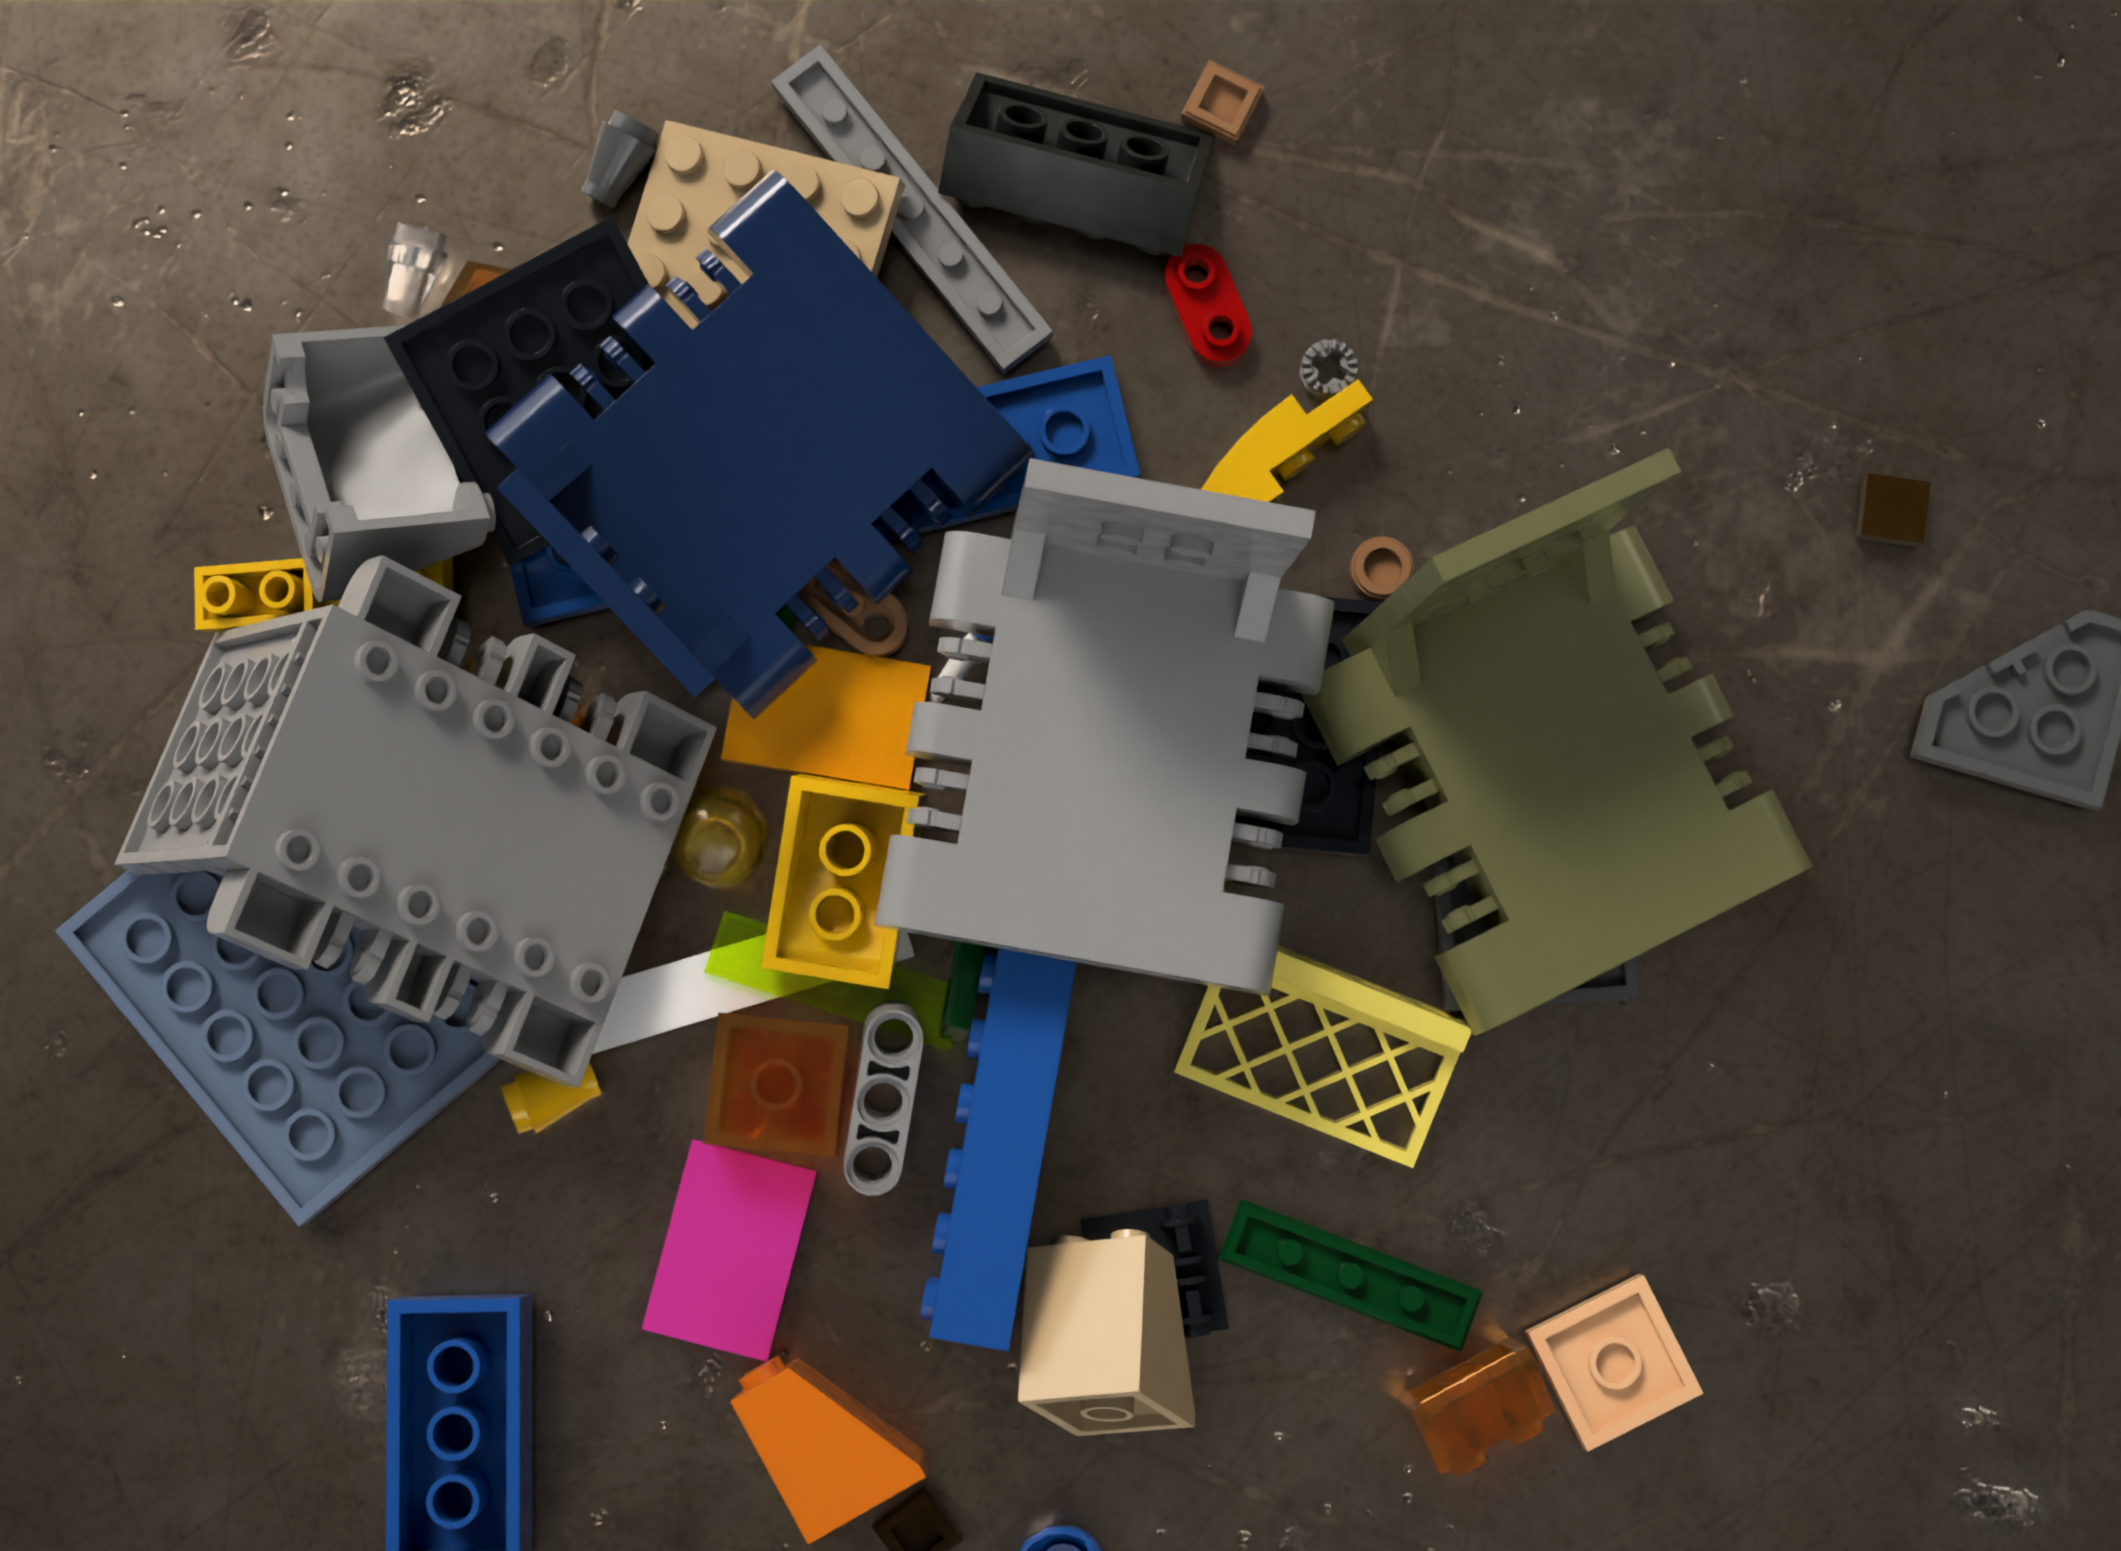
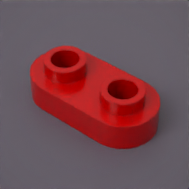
(1206, 303)

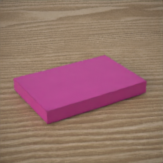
(730, 1250)

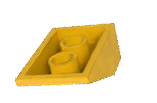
(833, 879)

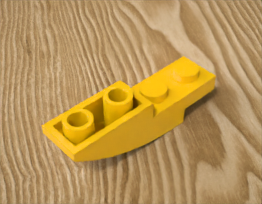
(1284, 444)
(266, 590)

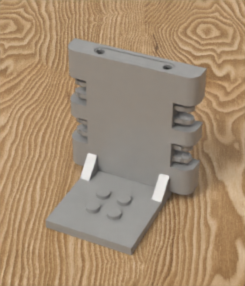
(1113, 729)
(432, 806)

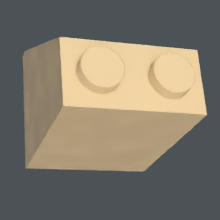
(1104, 1336)

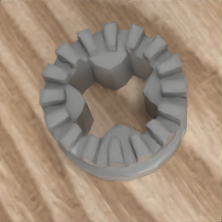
(1320, 353)

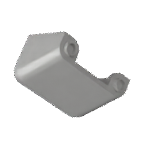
(362, 460)

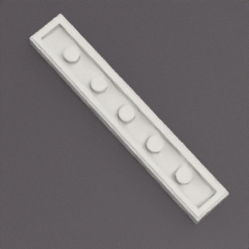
(679, 997)

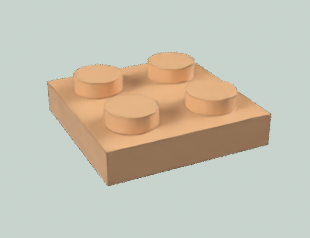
(1613, 1362)

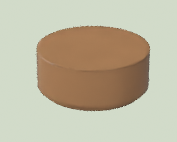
(1380, 567)

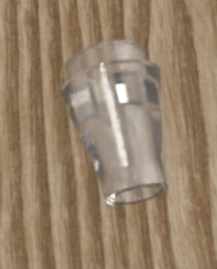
(412, 268)

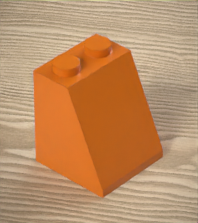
(823, 1446)

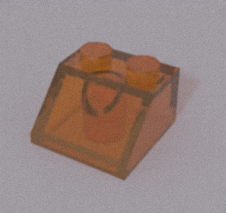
(1478, 1406)

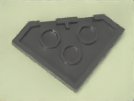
(2036, 714)

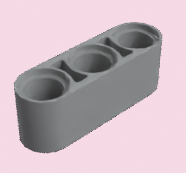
(882, 1128)

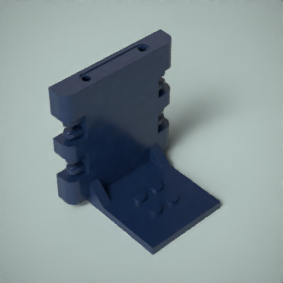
(754, 451)

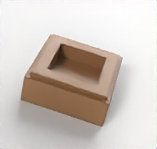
(1222, 103)

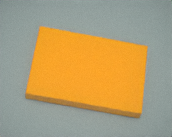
(836, 721)

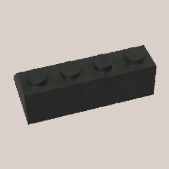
(1075, 164)

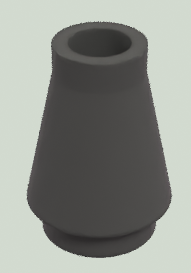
(618, 158)

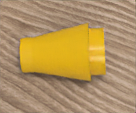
(540, 1102)

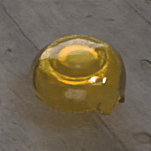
(720, 837)

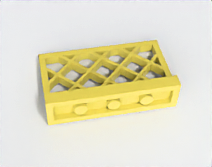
(1358, 1002)

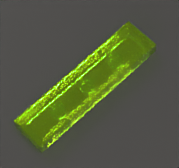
(739, 956)

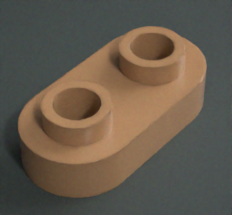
(852, 626)

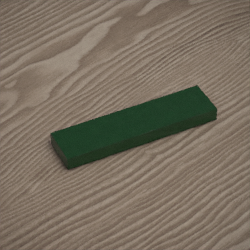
(1350, 1275)

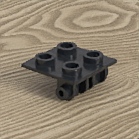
(1189, 1237)

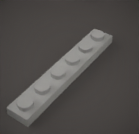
(925, 221)

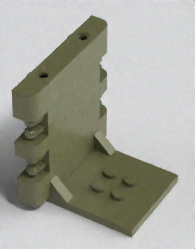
(1551, 751)

